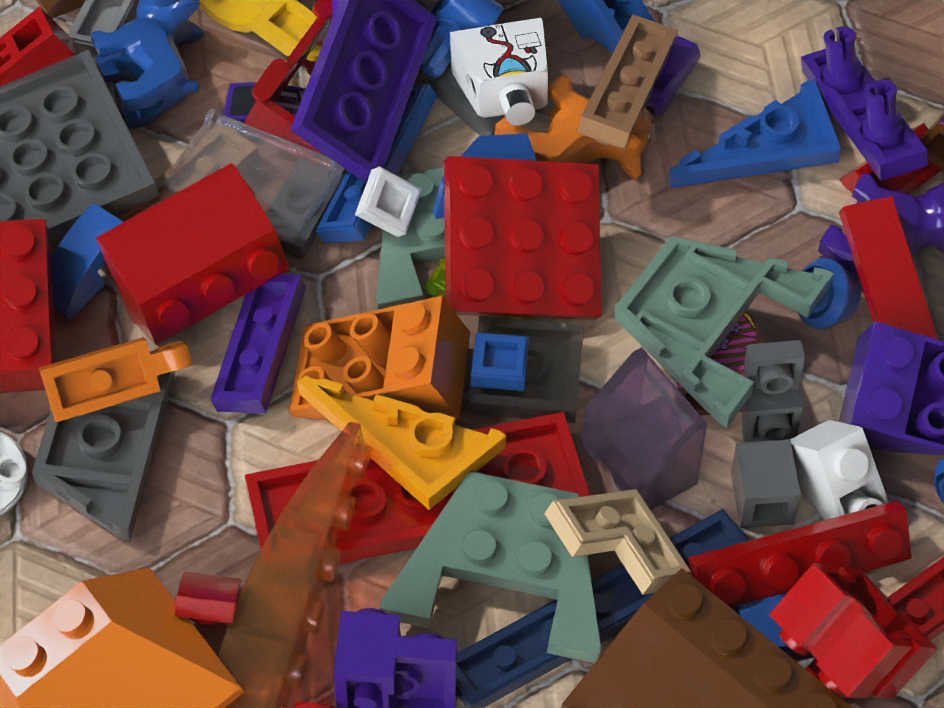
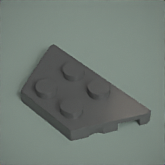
(104, 458)

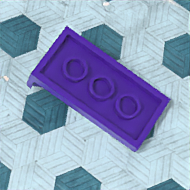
(363, 81)

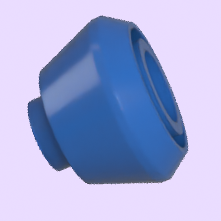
(839, 301)

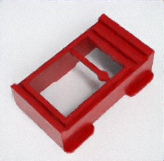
(267, 114)

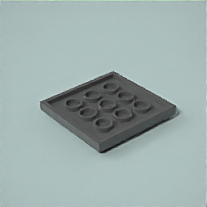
(66, 148)

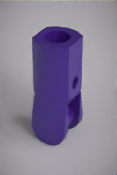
(674, 73)

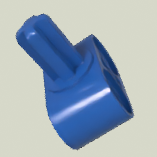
(455, 16)

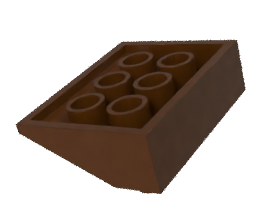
(696, 654)

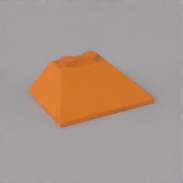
(113, 648)

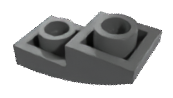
(775, 401)

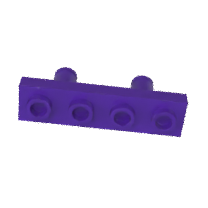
(864, 107)

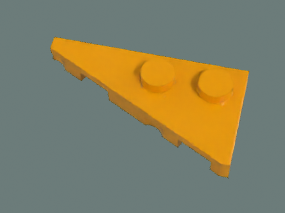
(413, 446)

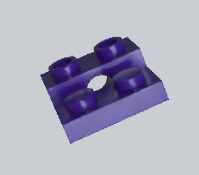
(375, 655)

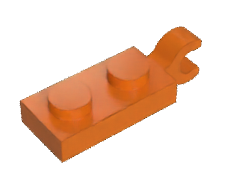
(109, 376)

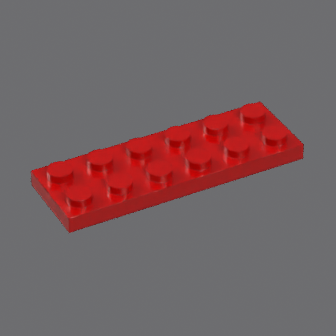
(392, 519)

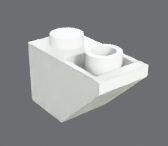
(837, 469)

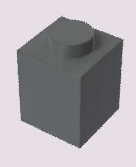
(765, 483)

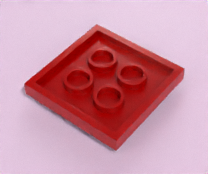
(522, 238)

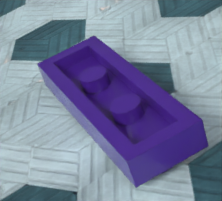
(258, 346)

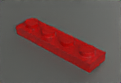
(778, 561)

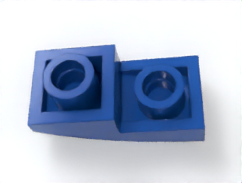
(78, 260)

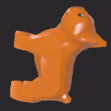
(563, 142)

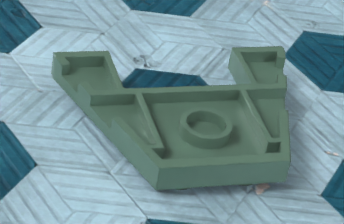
(420, 244)
(691, 303)
(502, 539)

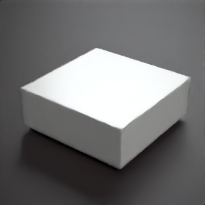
(388, 201)

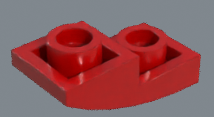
(207, 598)

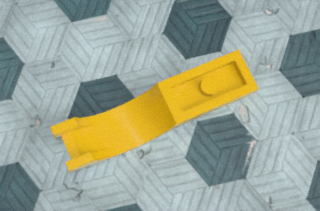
(276, 21)

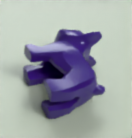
(920, 218)

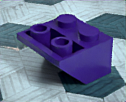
(897, 390)

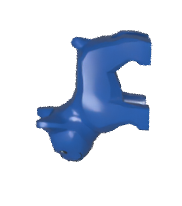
(149, 54)

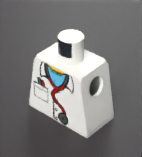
(502, 69)

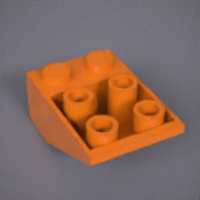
(398, 352)

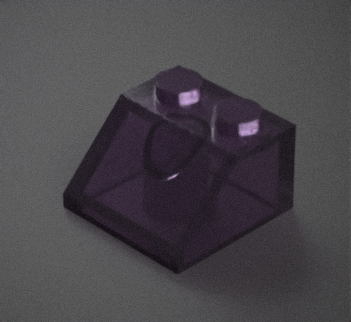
(645, 432)

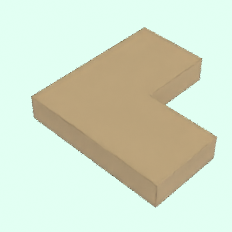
(621, 525)

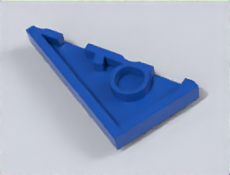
(774, 141)

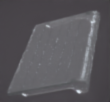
(283, 175)

